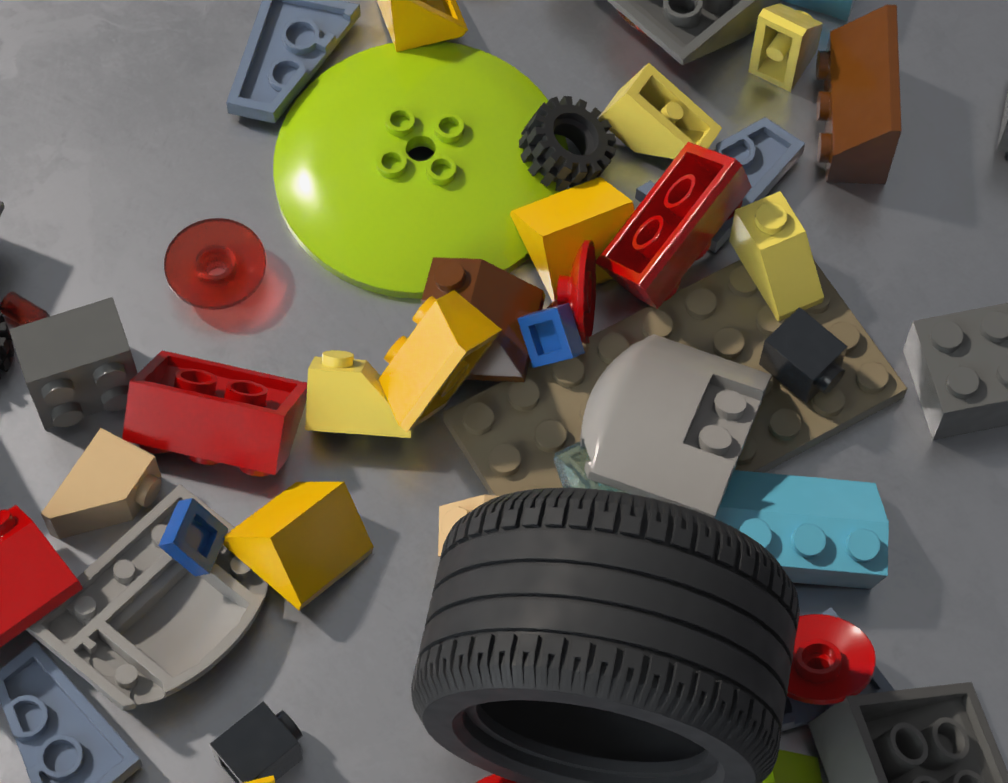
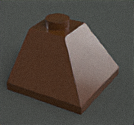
(500, 299)

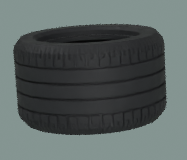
(606, 642)

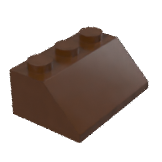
(860, 99)

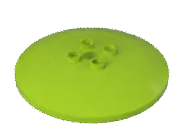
(374, 209)

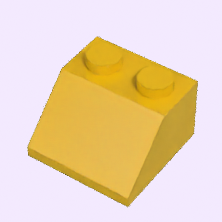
(435, 357)

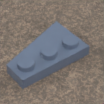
(285, 52)
(766, 156)
(58, 727)

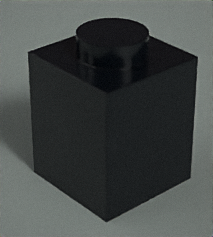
(804, 356)
(258, 746)

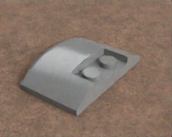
(670, 423)
(146, 620)

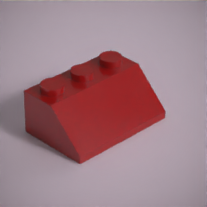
(675, 223)
(214, 413)
(31, 575)

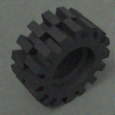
(578, 126)

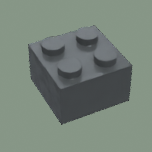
(75, 363)
(961, 370)

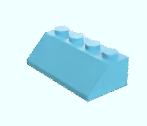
(812, 526)

